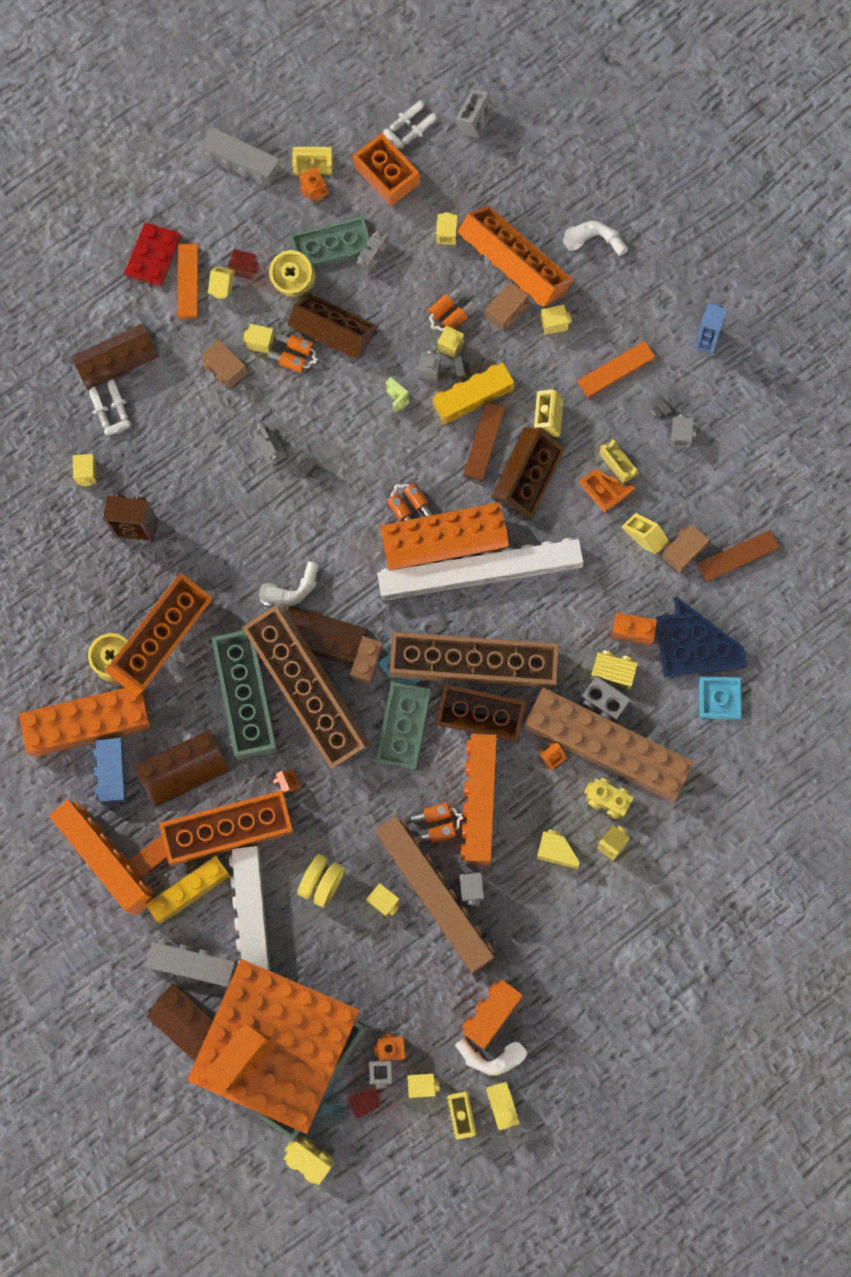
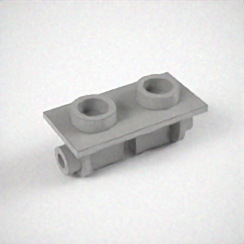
(377, 245)
(269, 443)

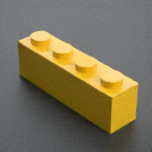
(473, 393)
(188, 890)

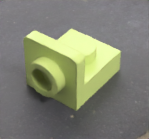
(395, 391)

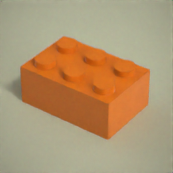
(386, 169)
(491, 1014)
(235, 1058)

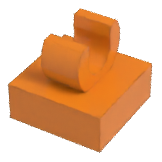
(553, 755)
(287, 781)

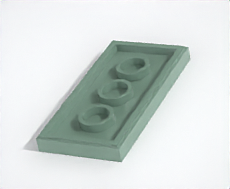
(332, 241)
(403, 725)

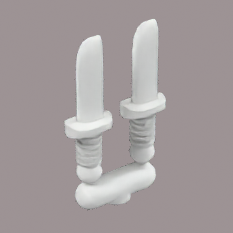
(416, 130)
(118, 403)

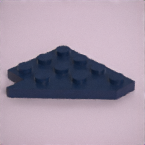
(695, 645)

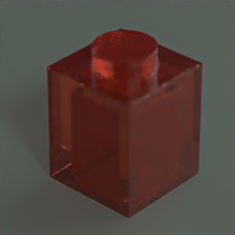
(244, 264)
(365, 1102)

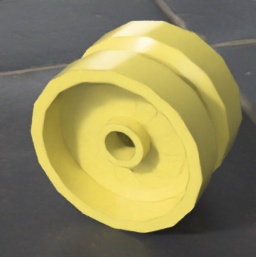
(281, 270)
(102, 652)
(321, 881)

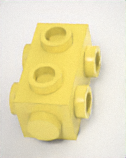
(605, 796)
(308, 1159)

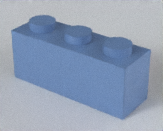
(710, 328)
(110, 771)

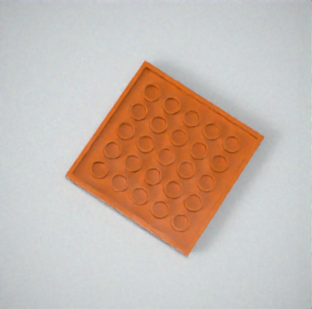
(304, 1048)

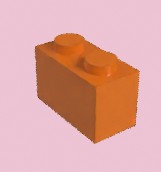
(634, 628)

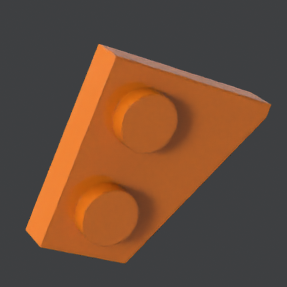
(605, 490)

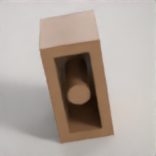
(507, 306)
(223, 364)
(685, 548)
(366, 661)

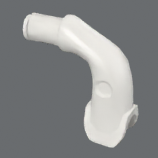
(577, 235)
(272, 595)
(511, 1057)

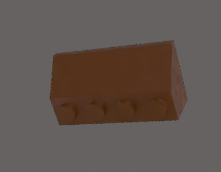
(331, 325)
(115, 356)
(528, 472)
(328, 636)
(481, 713)
(181, 768)
(181, 1020)

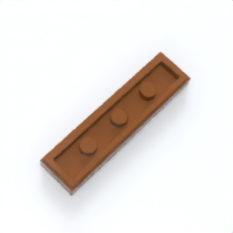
(484, 441)
(738, 556)

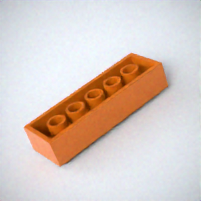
(515, 255)
(444, 536)
(158, 634)
(84, 721)
(480, 800)
(225, 828)
(102, 857)

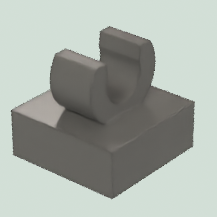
(460, 370)
(661, 408)
(309, 468)

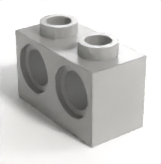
(475, 113)
(609, 695)
(472, 890)

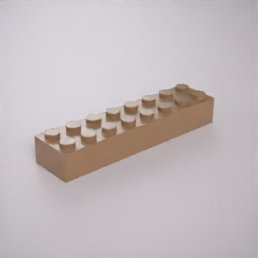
(474, 660)
(306, 685)
(608, 745)
(433, 894)

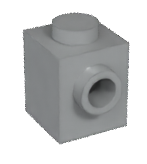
(429, 366)
(682, 431)
(381, 1074)

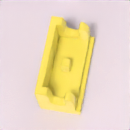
(309, 157)
(618, 462)

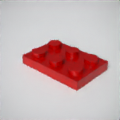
(153, 254)

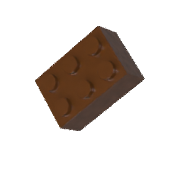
(130, 518)

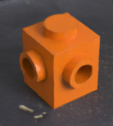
(312, 185)
(390, 1048)

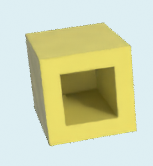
(446, 229)
(221, 282)
(555, 319)
(259, 338)
(450, 342)
(84, 469)
(384, 901)
(422, 1085)

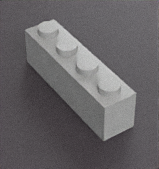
(240, 157)
(190, 964)

